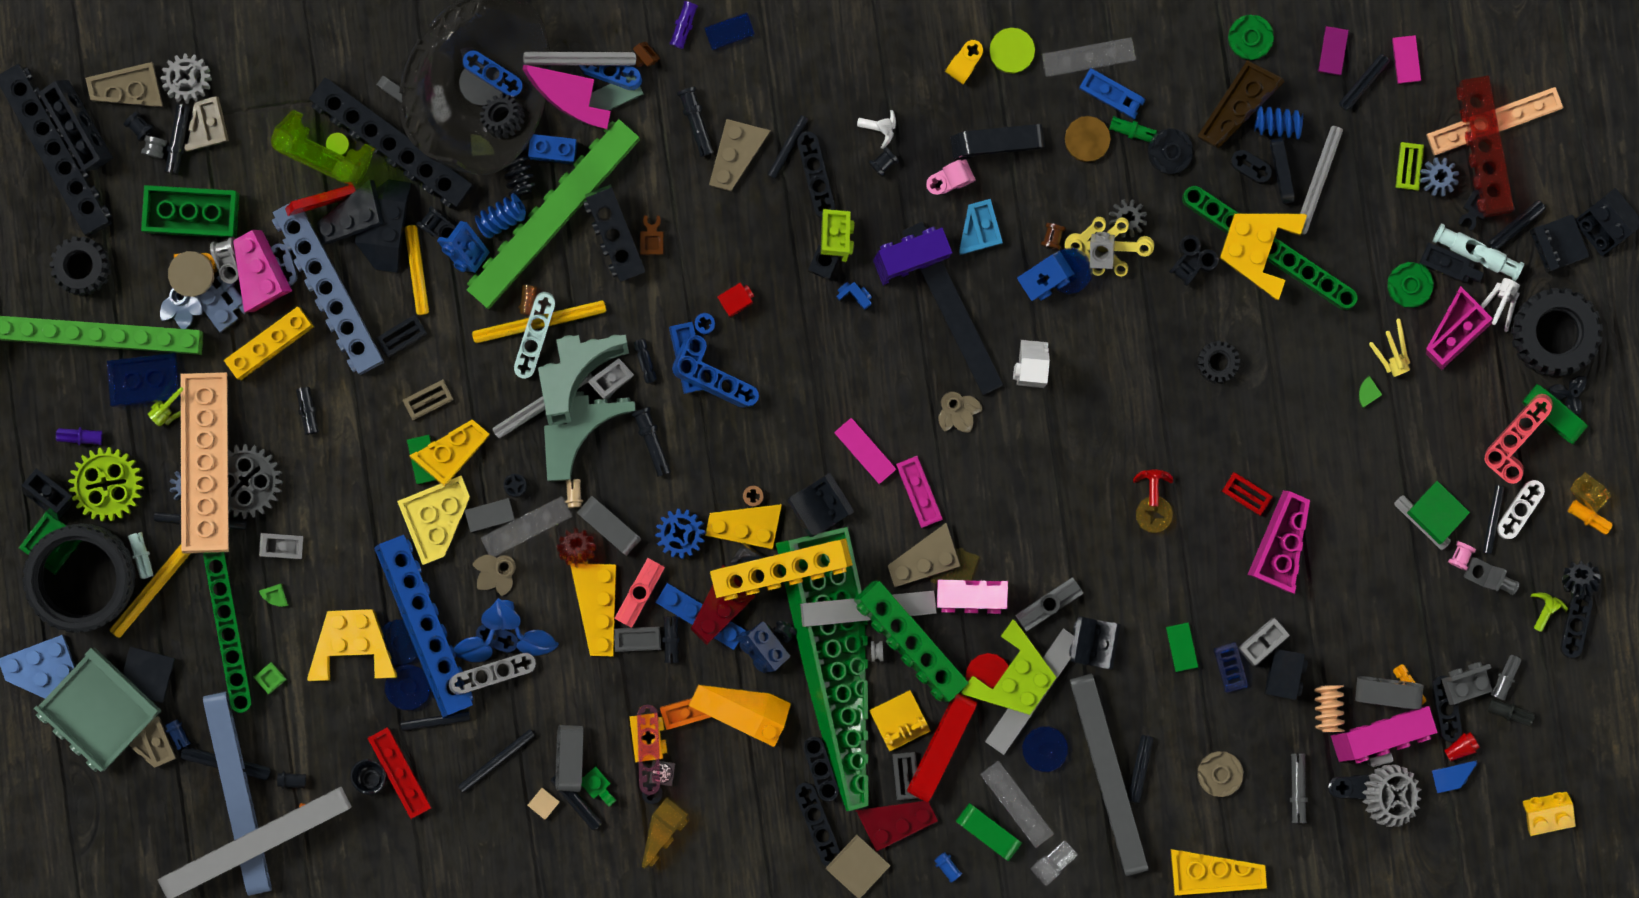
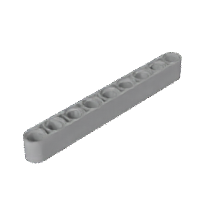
(254, 843)

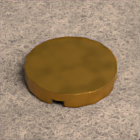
(1087, 139)

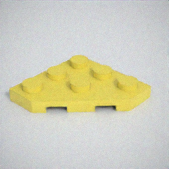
(434, 517)

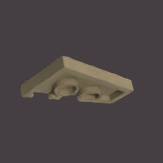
(735, 152)

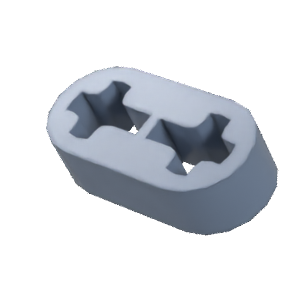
(288, 262)

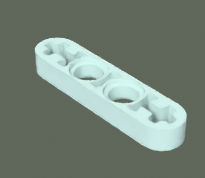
(531, 334)

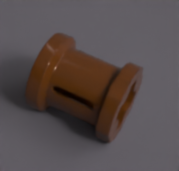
(1053, 236)

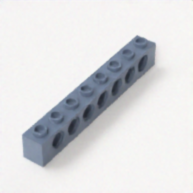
(371, 356)

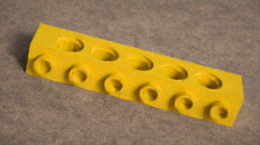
(724, 577)

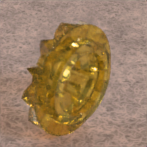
(1158, 524)

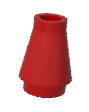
(1462, 747)

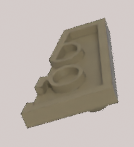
(127, 86)
(925, 559)

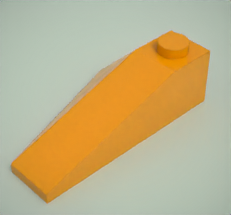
(748, 711)

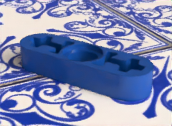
(481, 58)
(623, 82)

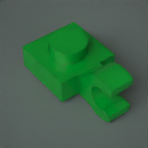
(596, 784)

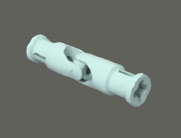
(1486, 256)

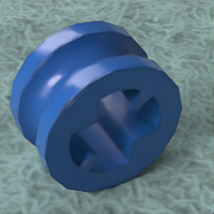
(708, 317)

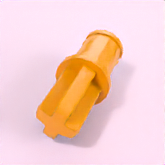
(1590, 517)

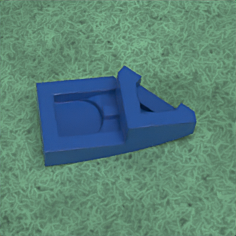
(1453, 776)

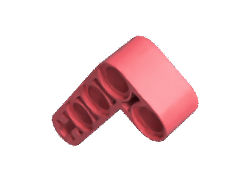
(1521, 433)

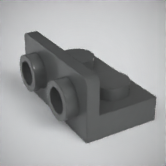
(1467, 684)

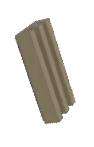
(429, 409)

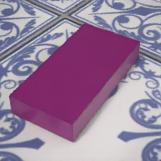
(1333, 50)

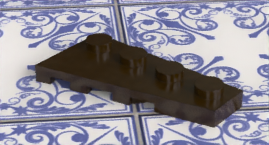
(1242, 99)

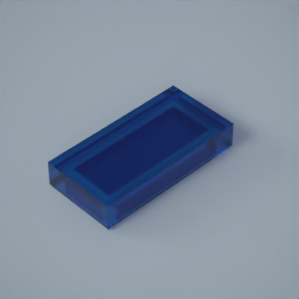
(729, 31)

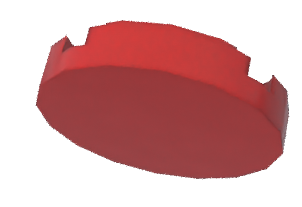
(987, 669)

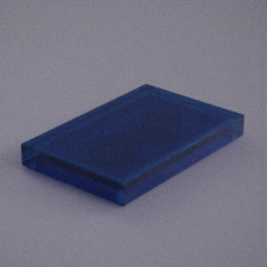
(142, 379)

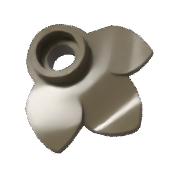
(960, 414)
(491, 574)

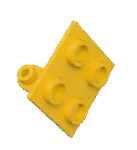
(900, 720)

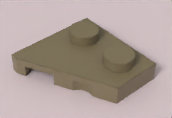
(207, 125)

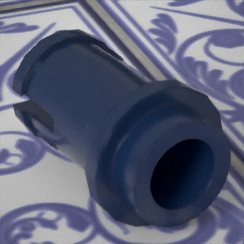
(177, 734)

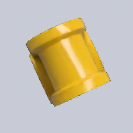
(962, 63)

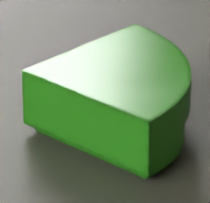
(1368, 392)
(274, 595)

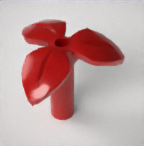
(1153, 476)

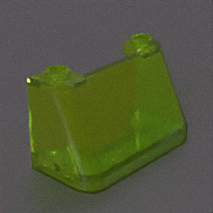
(291, 140)

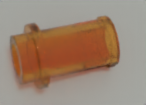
(527, 299)

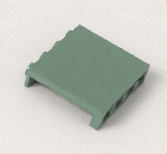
(97, 710)

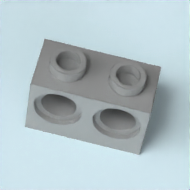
(1263, 641)

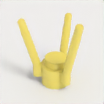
(1398, 364)

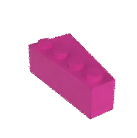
(1281, 546)

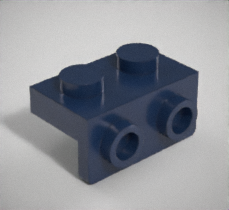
(763, 648)

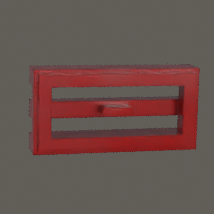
(1230, 484)

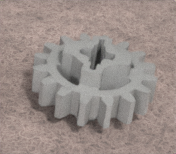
(185, 88)

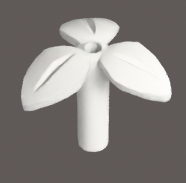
(885, 126)

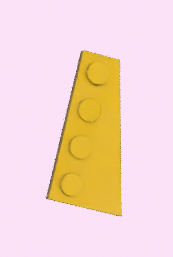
(596, 598)
(1208, 874)

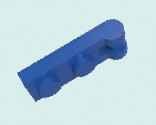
(1111, 93)

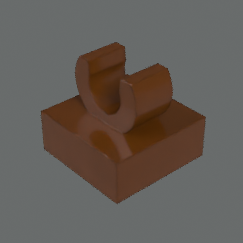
(645, 55)

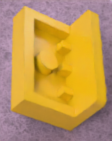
(1549, 813)

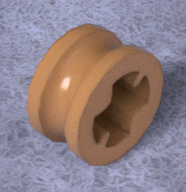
(758, 491)

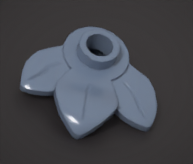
(180, 309)

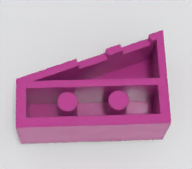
(258, 271)
(1458, 329)

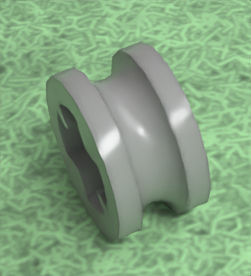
(877, 651)

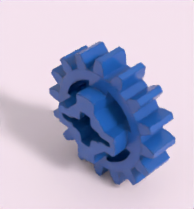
(690, 528)

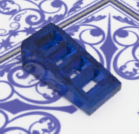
(1223, 649)

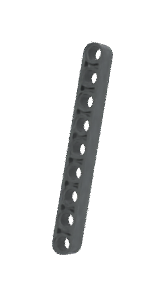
(1109, 775)

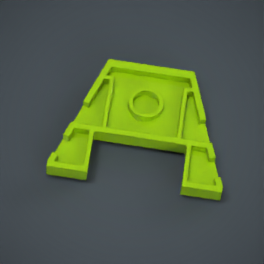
(1022, 682)

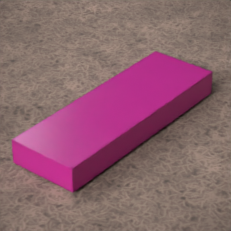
(865, 451)
(919, 491)

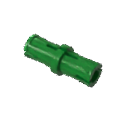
(1132, 129)

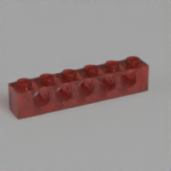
(1481, 89)

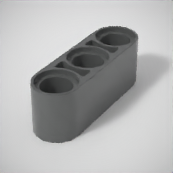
(609, 525)
(1389, 692)
(569, 758)

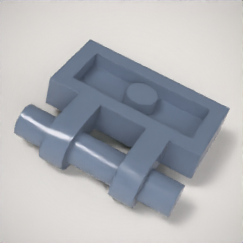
(217, 308)

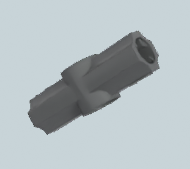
(1061, 595)

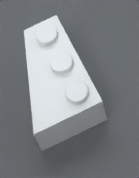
(1032, 364)

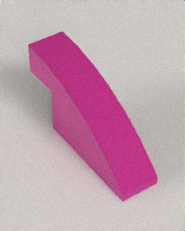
(568, 94)

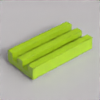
(1407, 185)

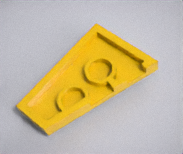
(450, 453)
(749, 526)

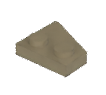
(154, 744)

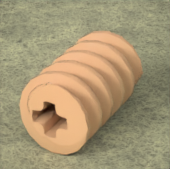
(1329, 708)

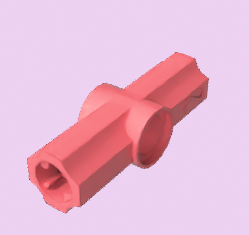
(647, 579)

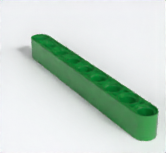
(1280, 251)
(230, 622)

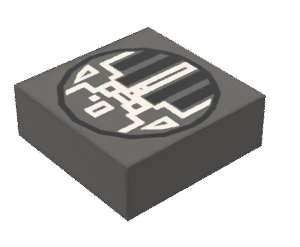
(666, 772)

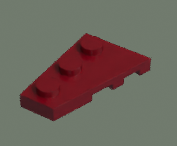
(894, 822)

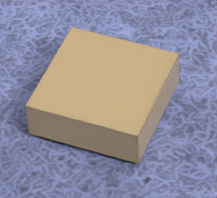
(543, 803)

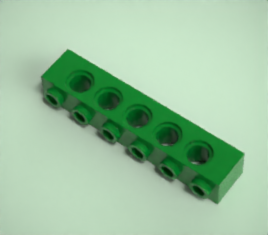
(952, 679)

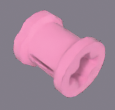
(1462, 555)

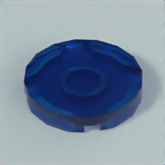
(1081, 267)
(396, 637)
(409, 688)
(1045, 749)

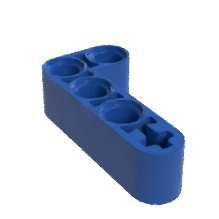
(714, 387)

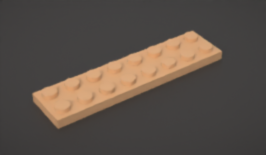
(204, 463)

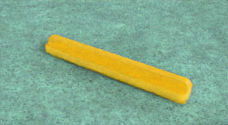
(416, 270)

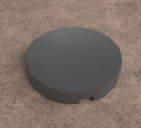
(477, 90)

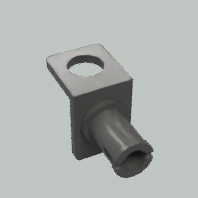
(1492, 577)

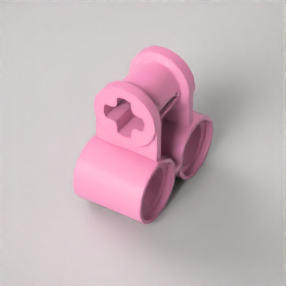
(953, 176)

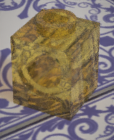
(1593, 499)

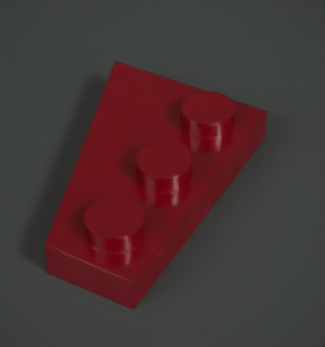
(718, 613)

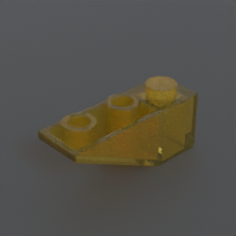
(663, 824)

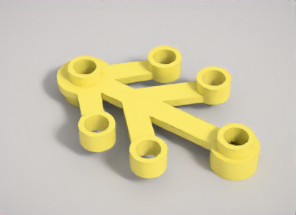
(1084, 242)

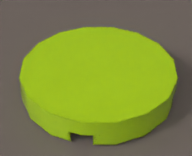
(1012, 50)

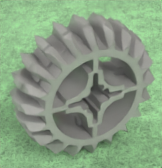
(1383, 796)

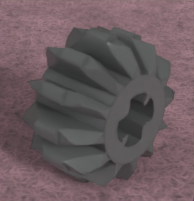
(1135, 214)

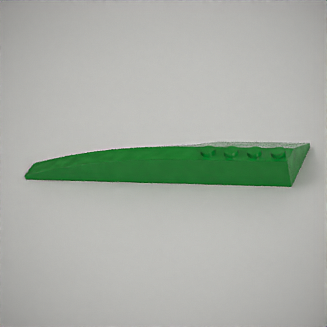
(835, 668)

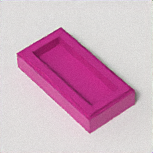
(1406, 59)

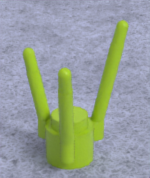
(161, 413)

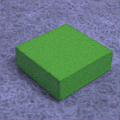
(270, 678)

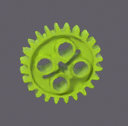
(109, 504)

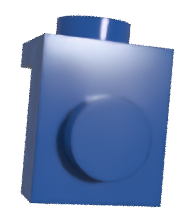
(861, 295)

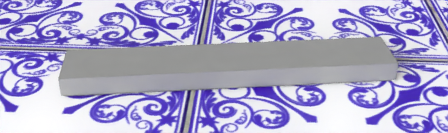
(845, 610)
(1012, 720)

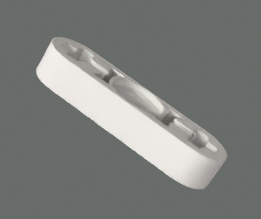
(1534, 498)

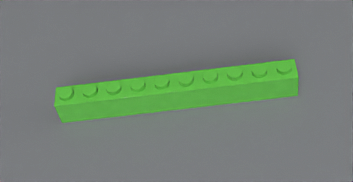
(553, 214)
(101, 335)

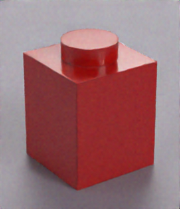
(736, 299)

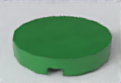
(1250, 37)
(1410, 284)

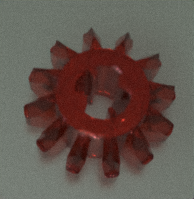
(580, 553)

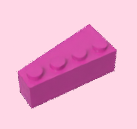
(1384, 735)

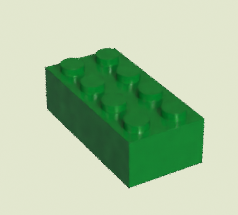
(190, 212)

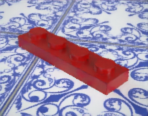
(399, 772)

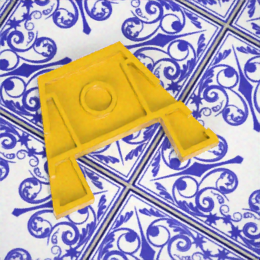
(1250, 244)
(347, 635)

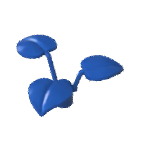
(503, 616)

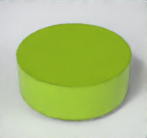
(338, 143)

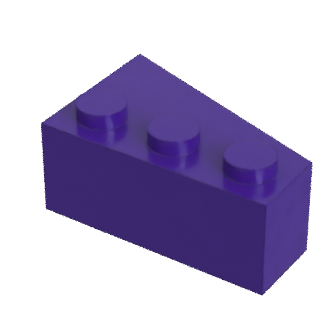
(911, 254)

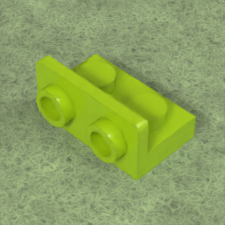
(836, 233)

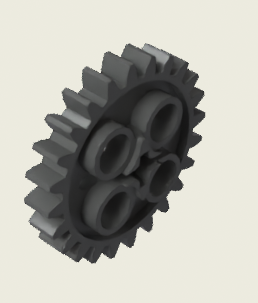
(259, 496)

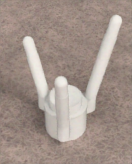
(1507, 292)

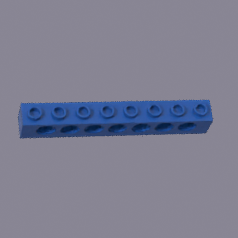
(412, 618)

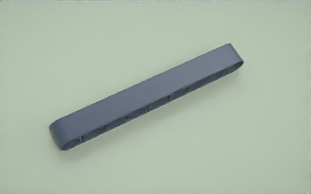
(235, 786)

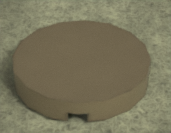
(191, 274)
(1220, 774)

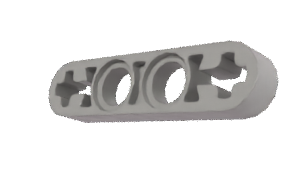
(492, 674)

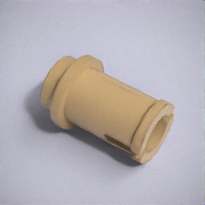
(573, 494)

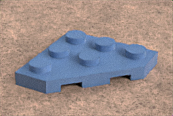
(39, 666)

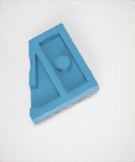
(980, 228)

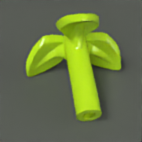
(1551, 606)

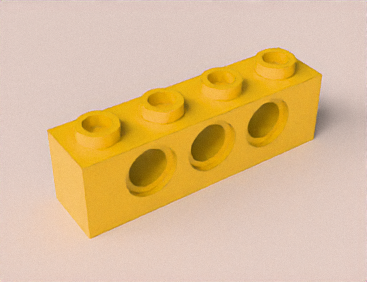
(269, 343)

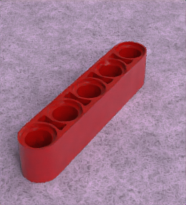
(941, 747)

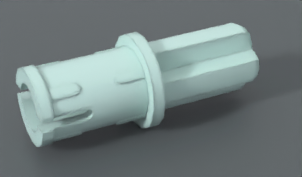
(140, 555)

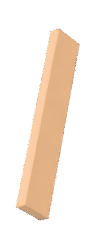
(1507, 117)

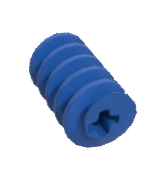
(1279, 122)
(502, 217)

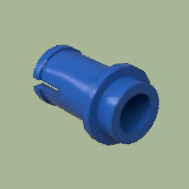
(947, 867)

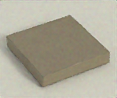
(857, 866)

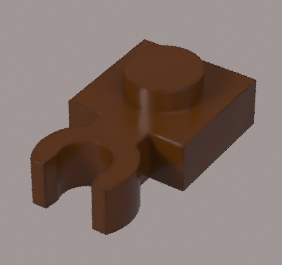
(651, 241)

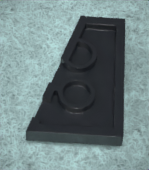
(352, 216)

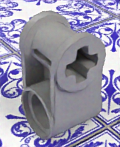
(224, 257)

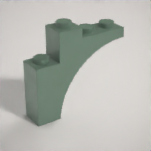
(577, 361)
(564, 440)

